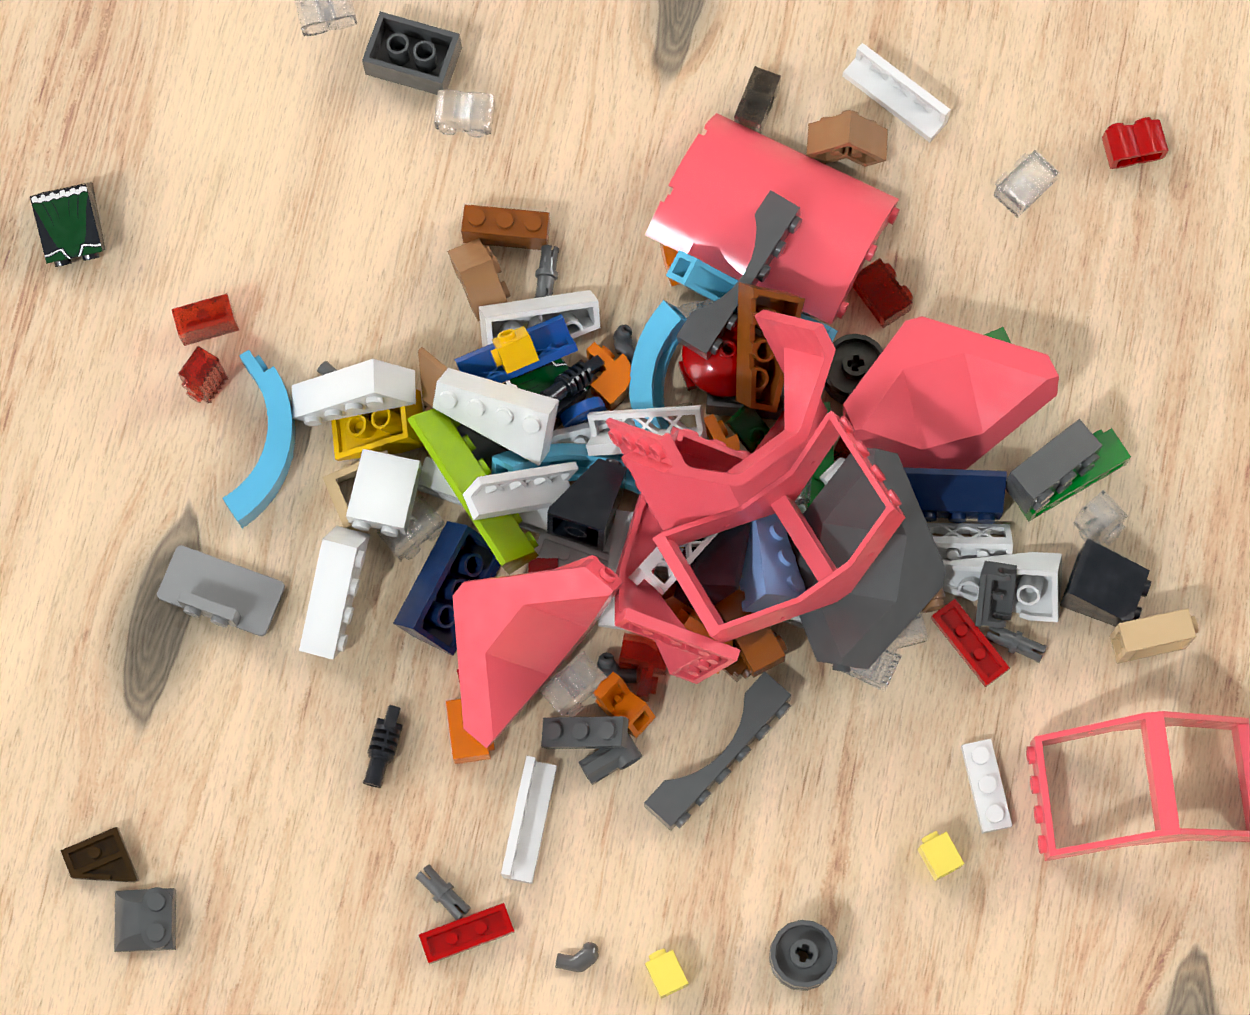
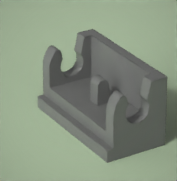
(995, 594)

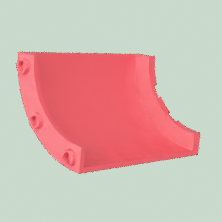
(725, 184)

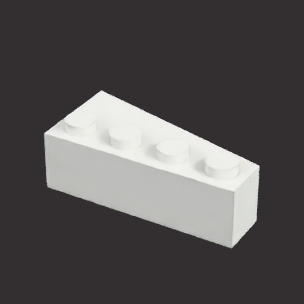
(577, 308)
(353, 392)
(499, 412)
(333, 592)

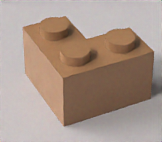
(847, 137)
(478, 275)

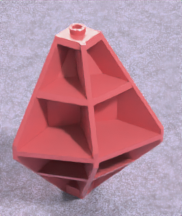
(947, 394)
(519, 633)

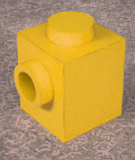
(514, 349)

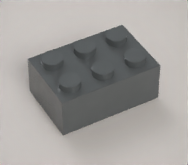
(411, 53)
(1053, 467)

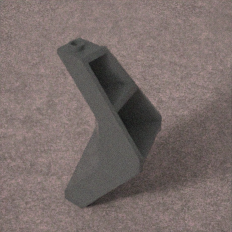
(894, 586)

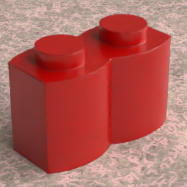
(1134, 143)

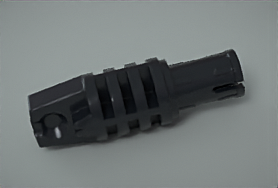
(574, 379)
(383, 746)

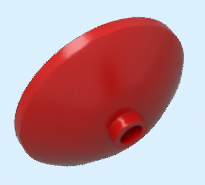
(717, 373)

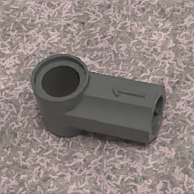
(609, 760)

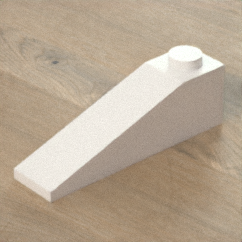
(1036, 584)

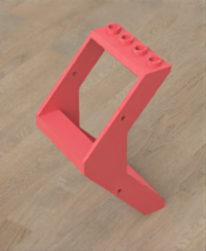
(780, 499)
(1160, 780)

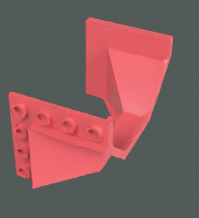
(686, 493)
(641, 606)

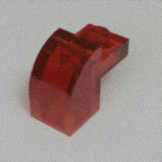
(645, 656)

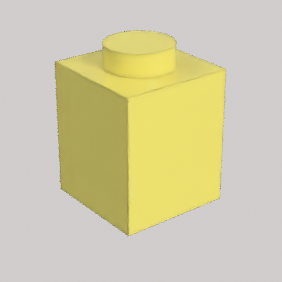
(940, 855)
(666, 972)

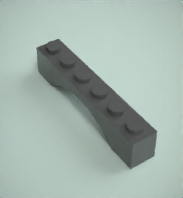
(708, 324)
(677, 796)

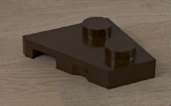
(100, 858)

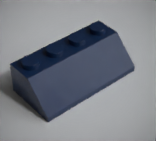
(959, 493)
(455, 558)

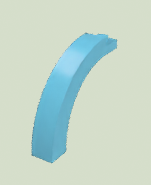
(710, 281)
(652, 360)
(558, 454)
(275, 461)

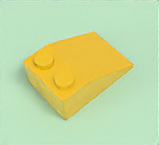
(376, 432)

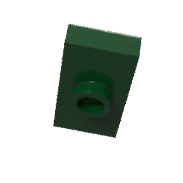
(748, 427)

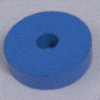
(578, 412)

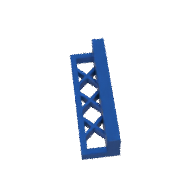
(549, 339)

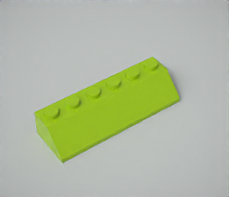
(460, 469)

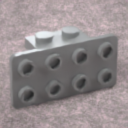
(220, 591)

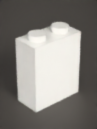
(384, 493)

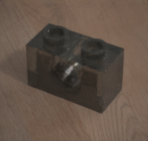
(758, 99)

